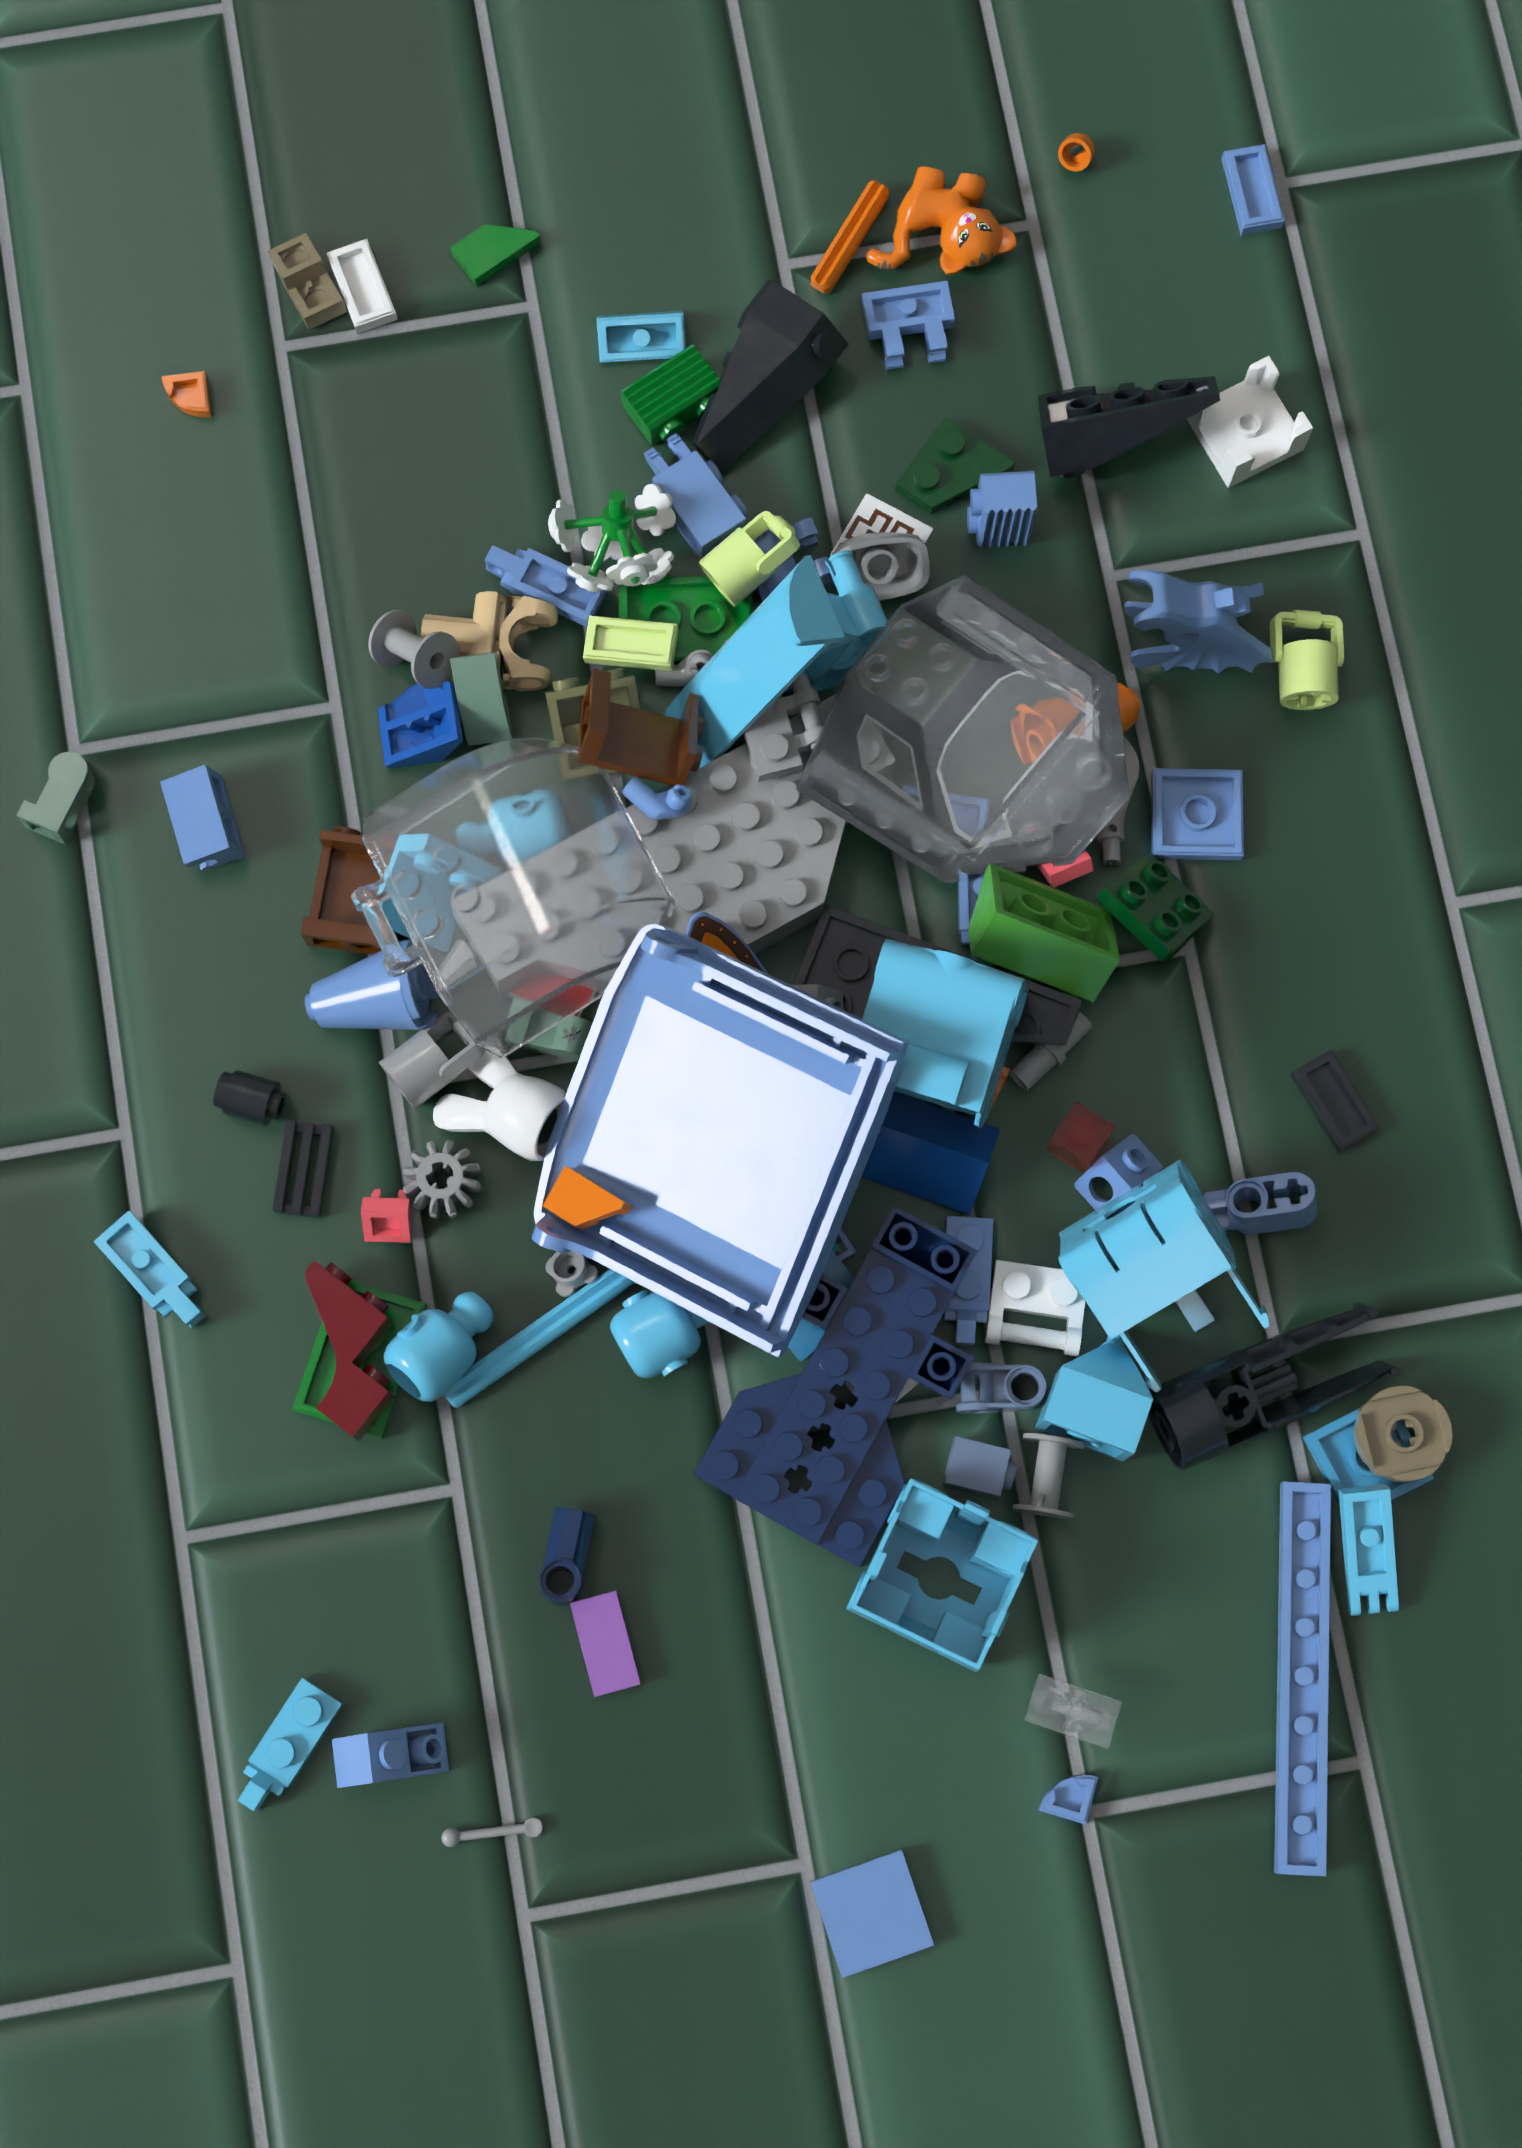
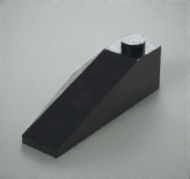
(775, 363)
(1092, 428)

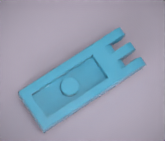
(1368, 1548)

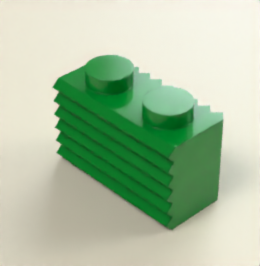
(670, 395)

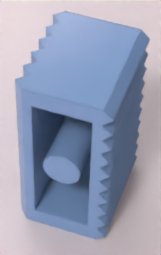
(1003, 508)

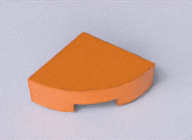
(189, 393)

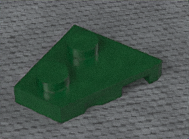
(949, 467)

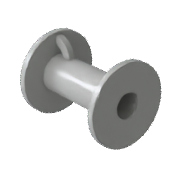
(396, 639)
(1048, 1475)

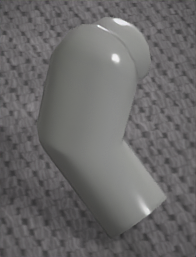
(684, 671)

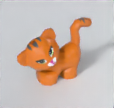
(967, 234)

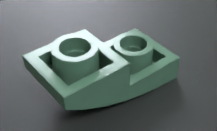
(481, 698)

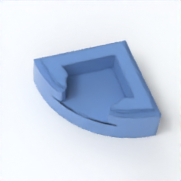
(1070, 1798)

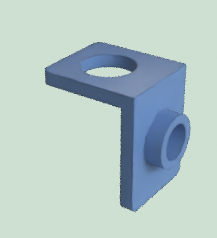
(1122, 1167)

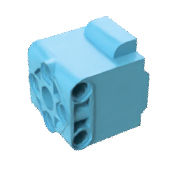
(955, 1023)

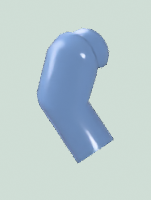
(658, 805)

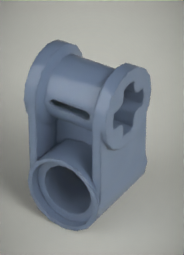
(995, 1389)

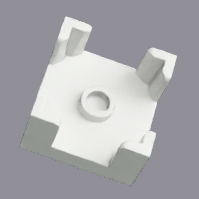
(1250, 426)

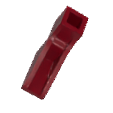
(354, 1329)

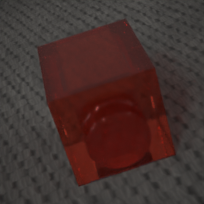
(1080, 1137)

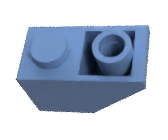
(390, 1755)

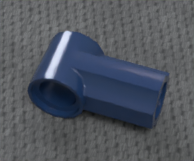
(567, 1551)

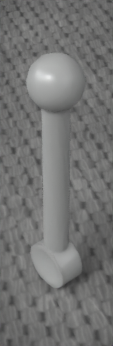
(531, 1827)

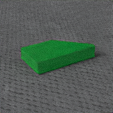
(492, 249)

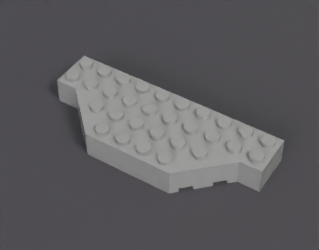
(747, 848)

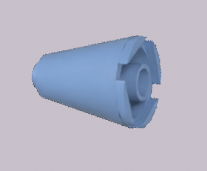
(371, 999)

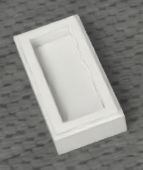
(362, 286)

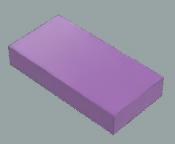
(605, 1643)

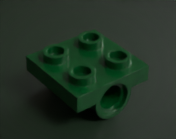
(1155, 907)

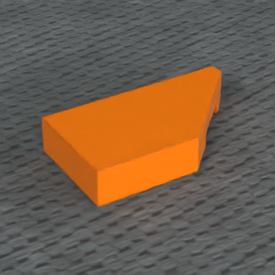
(583, 1200)

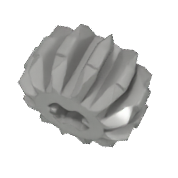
(457, 1184)

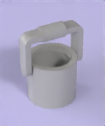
(420, 1065)

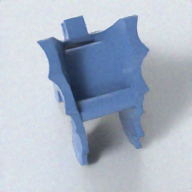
(1197, 623)

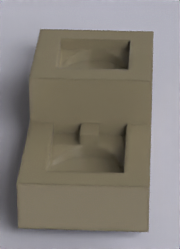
(307, 281)

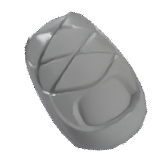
(890, 562)

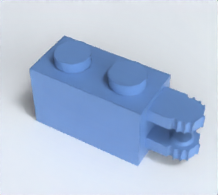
(700, 502)

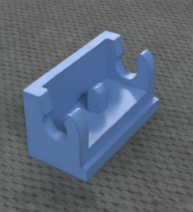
(202, 818)

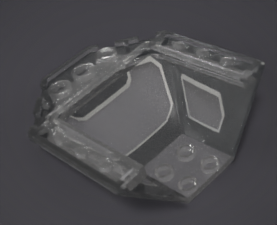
(972, 739)

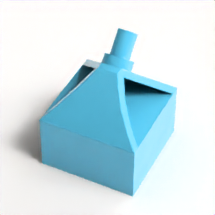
(1098, 1401)

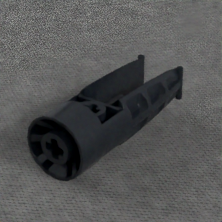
(1191, 1415)

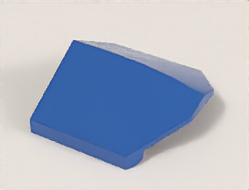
(420, 726)

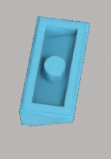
(640, 336)

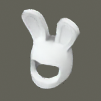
(511, 1113)

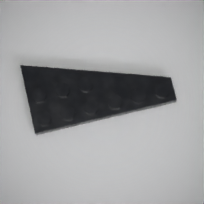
(846, 956)

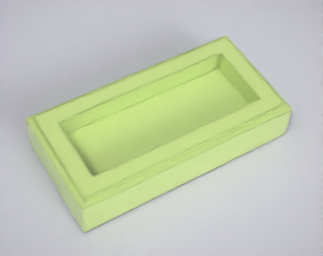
(630, 643)

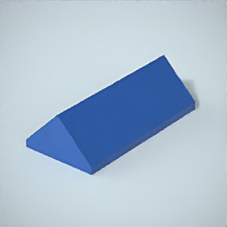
(931, 1154)

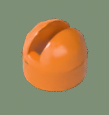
(1080, 159)

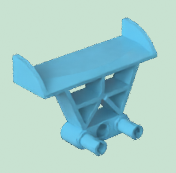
(787, 635)

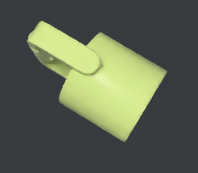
(740, 565)
(1307, 666)

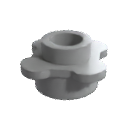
(558, 1268)

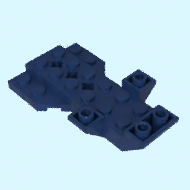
(876, 1341)

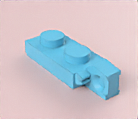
(150, 1269)
(289, 1742)

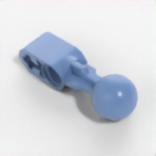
(1261, 1189)

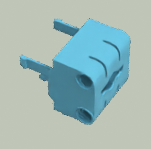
(1148, 1253)
(981, 1548)

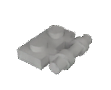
(771, 739)

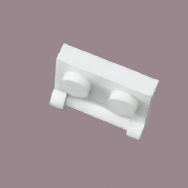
(1035, 1292)

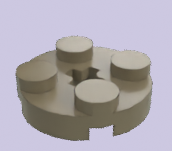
(1417, 1411)

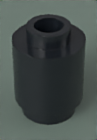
(249, 1097)

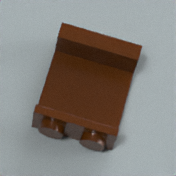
(637, 739)

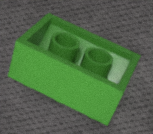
(1043, 934)

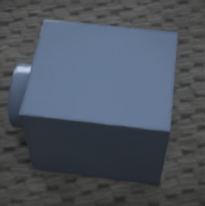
(979, 1468)

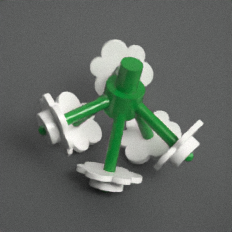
(610, 537)

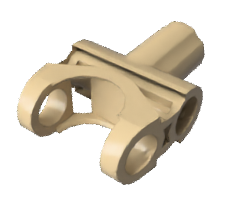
(492, 632)

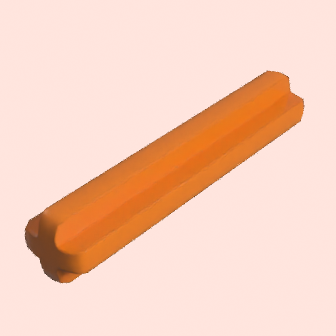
(849, 237)

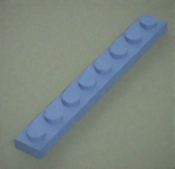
(1302, 1679)

